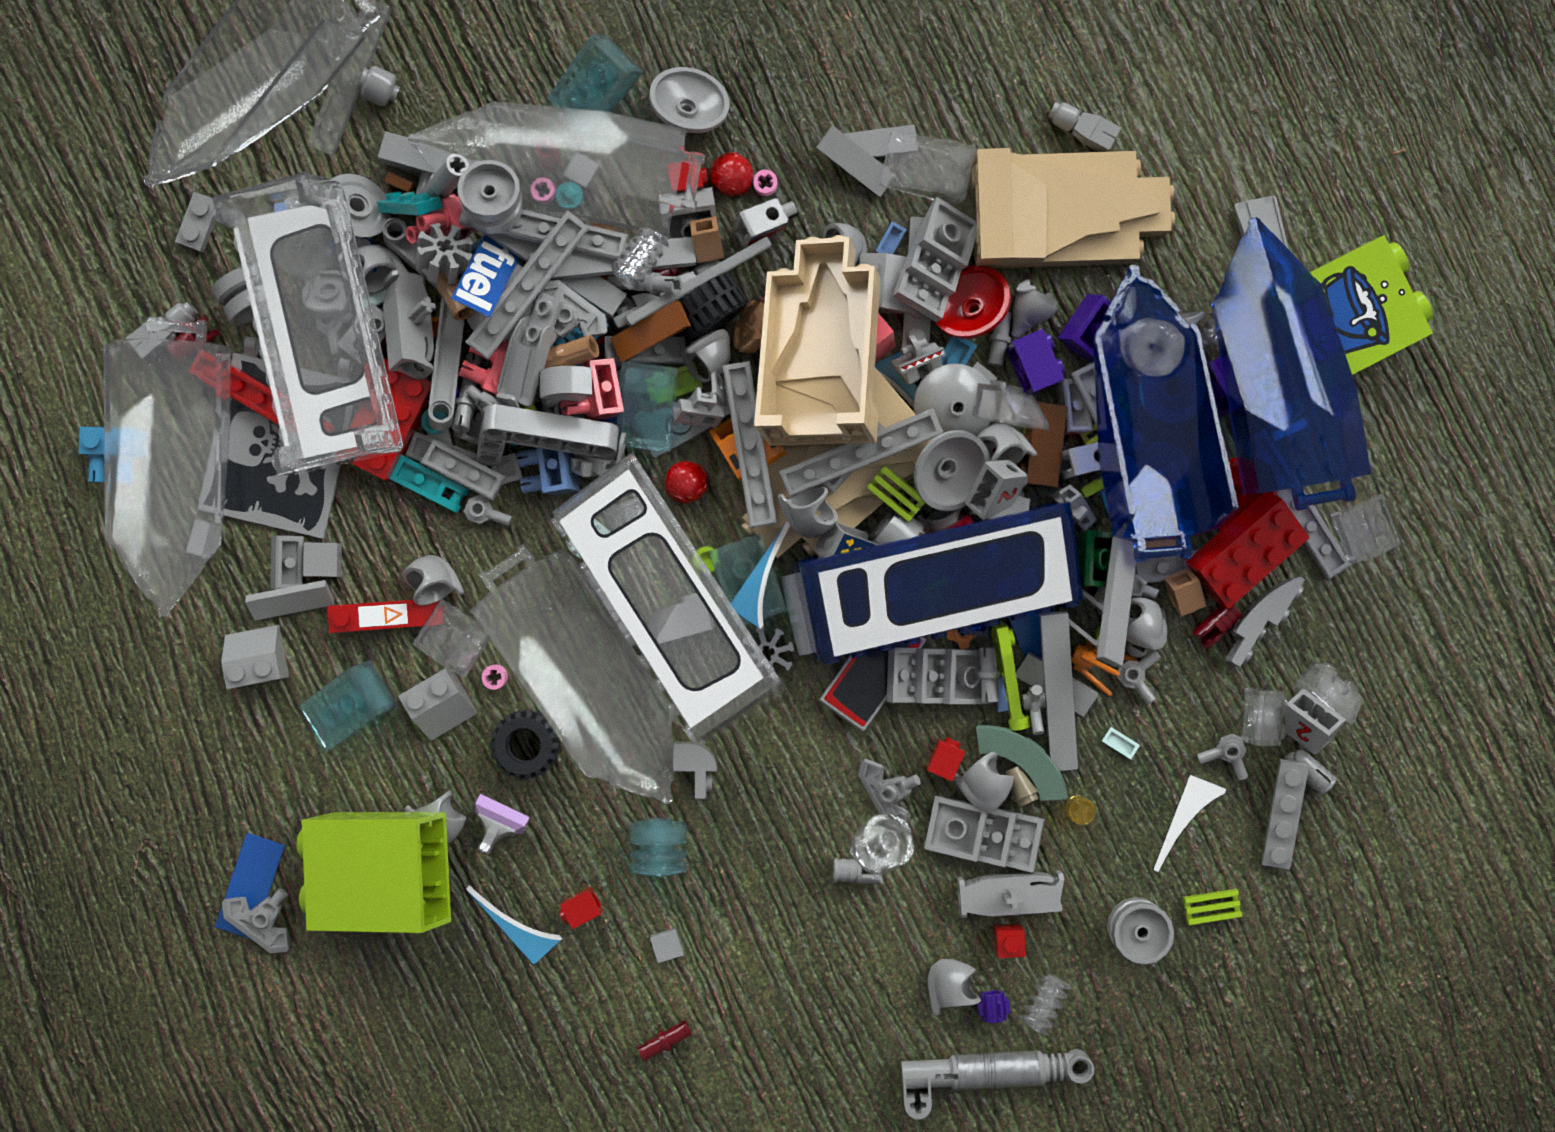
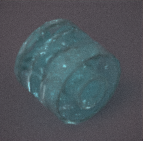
(658, 849)

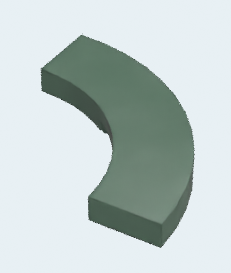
(1025, 754)

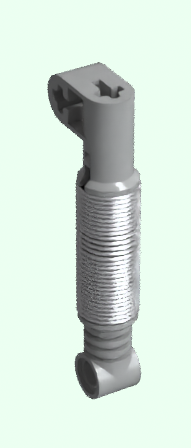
(988, 1071)

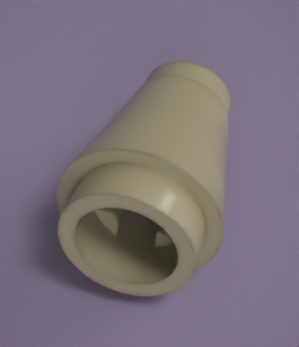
(1022, 790)

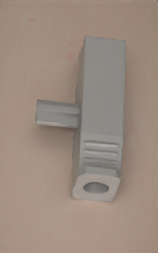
(399, 154)
(408, 324)
(1010, 894)

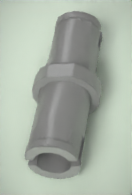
(999, 342)
(988, 674)

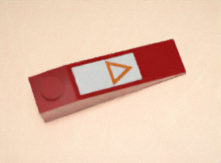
(378, 615)

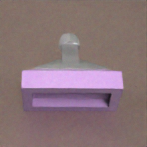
(497, 822)

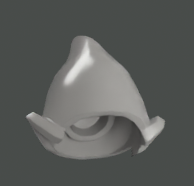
(1030, 308)

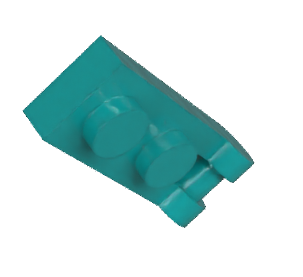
(428, 483)

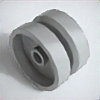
(490, 196)
(232, 292)
(1138, 946)

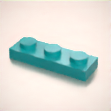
(408, 203)

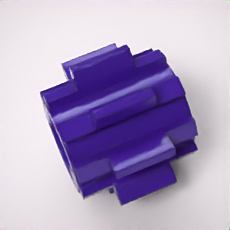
(993, 1006)

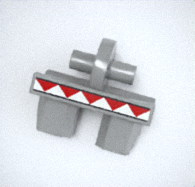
(915, 355)

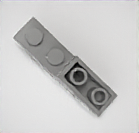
(1268, 609)

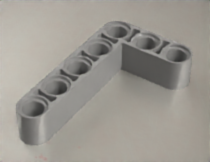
(542, 430)

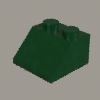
(1094, 557)

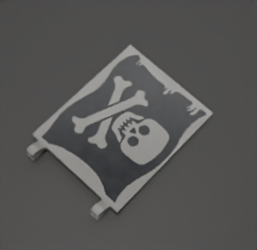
(252, 484)

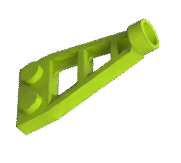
(1003, 639)

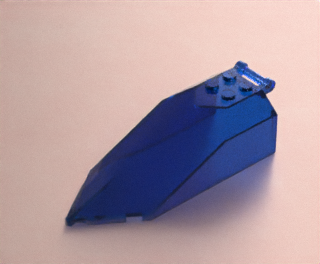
(1286, 376)
(1158, 434)

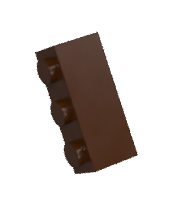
(1045, 466)

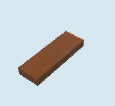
(650, 331)

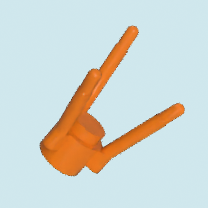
(1084, 657)

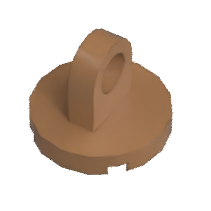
(748, 331)

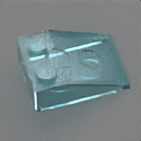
(596, 77)
(648, 402)
(736, 563)
(348, 705)

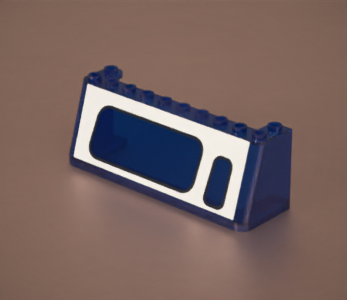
(940, 582)

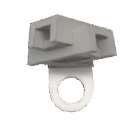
(711, 410)
(594, 466)
(1080, 510)

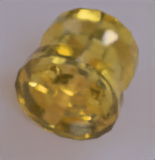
(1083, 814)

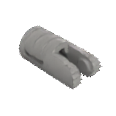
(1318, 777)
(850, 871)

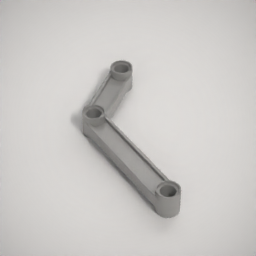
(448, 336)

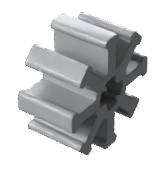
(443, 253)
(774, 657)

